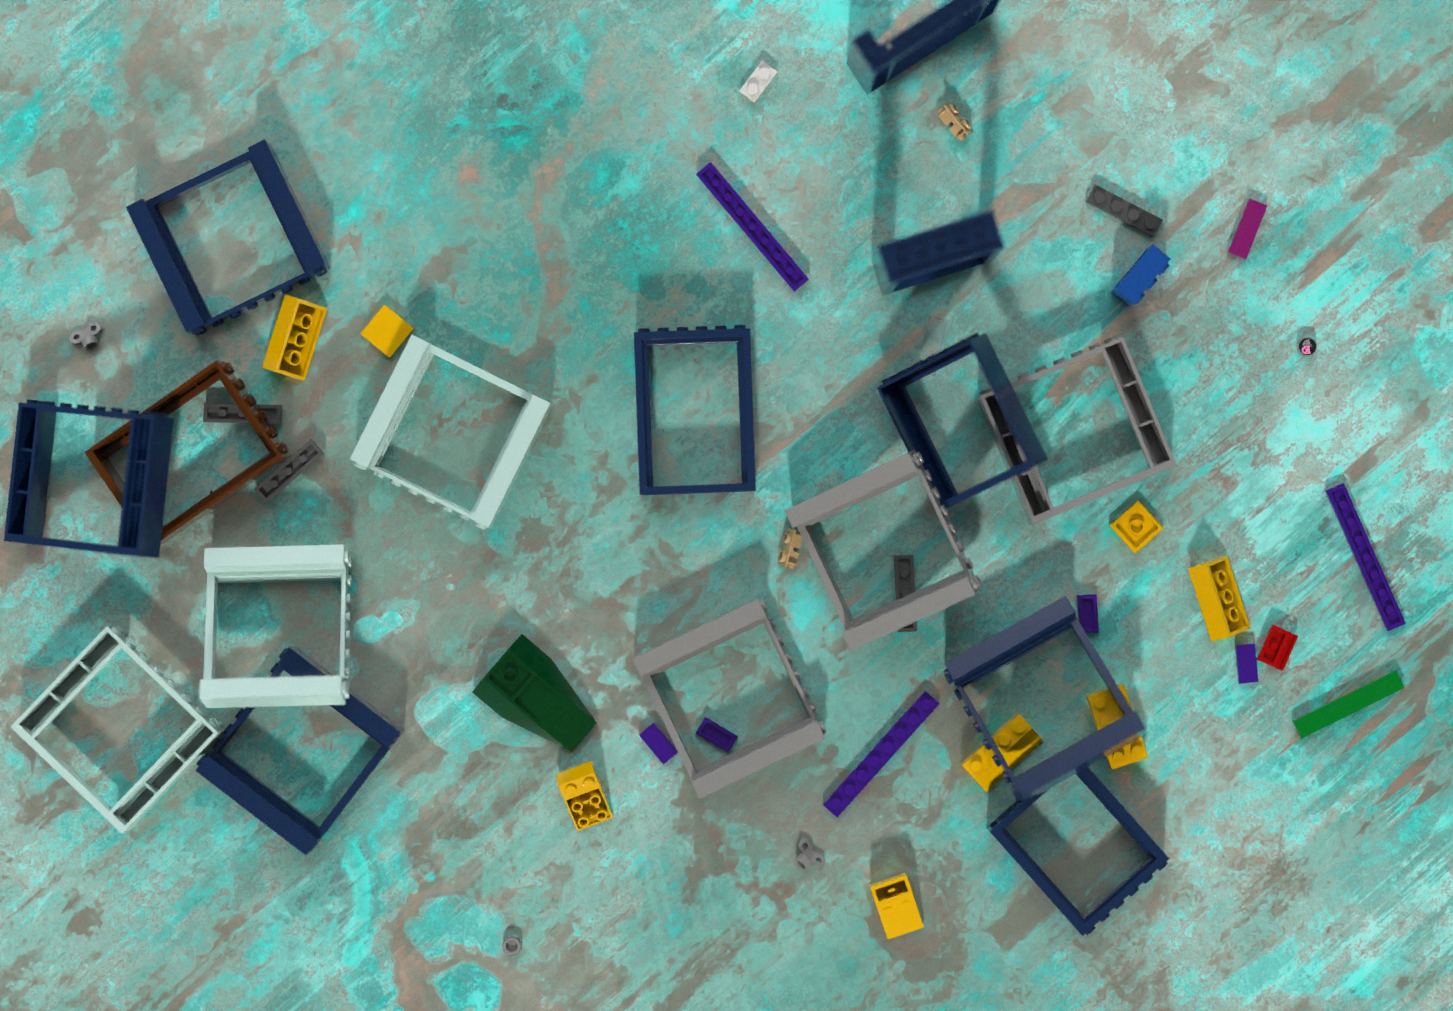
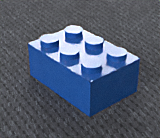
(1141, 276)

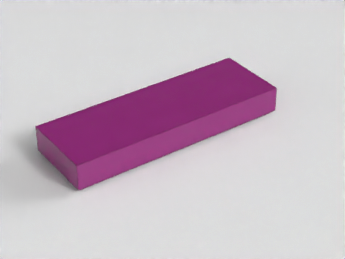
(1247, 229)

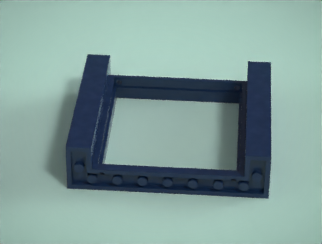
(876, 64)
(172, 265)
(143, 484)
(1012, 645)
(266, 803)

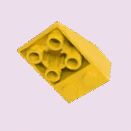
(584, 795)
(896, 905)

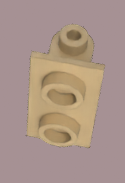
(960, 126)
(788, 557)

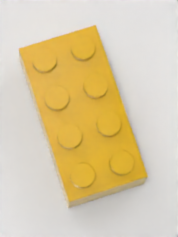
(1105, 711)

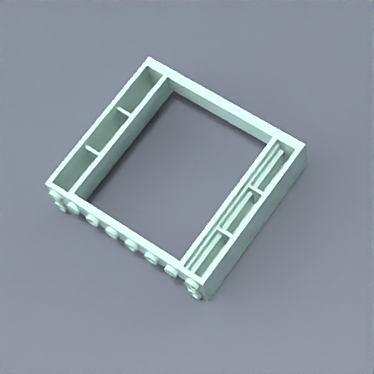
(394, 405)
(275, 565)
(162, 773)

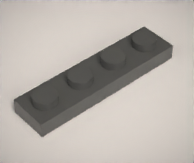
(1124, 210)
(232, 414)
(289, 471)
(904, 582)

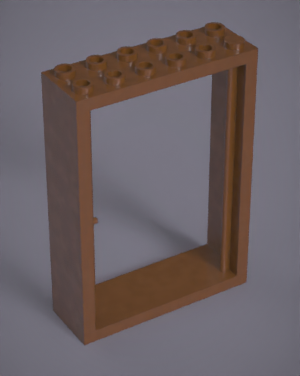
(171, 402)

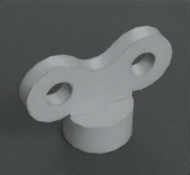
(87, 336)
(808, 856)

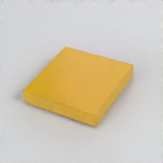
(387, 331)
(1136, 526)

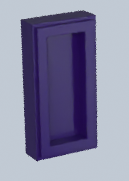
(1088, 612)
(1246, 663)
(716, 734)
(658, 743)

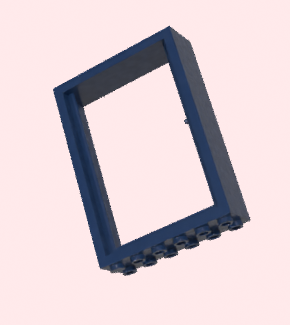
(683, 336)

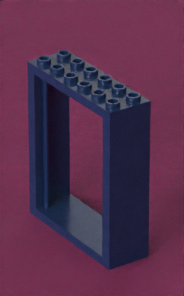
(937, 252)
(916, 437)
(1116, 897)

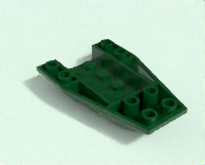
(535, 695)

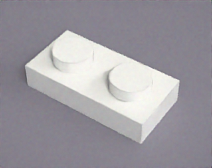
(758, 81)

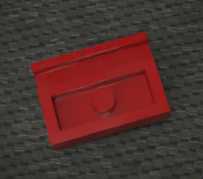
(1277, 647)

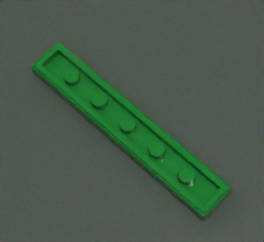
(1348, 704)

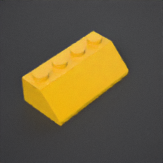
(294, 337)
(1219, 598)
(1014, 741)

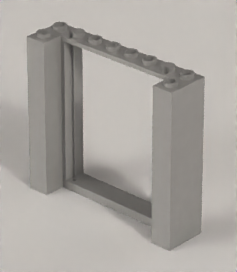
(1137, 406)
(910, 607)
(757, 754)

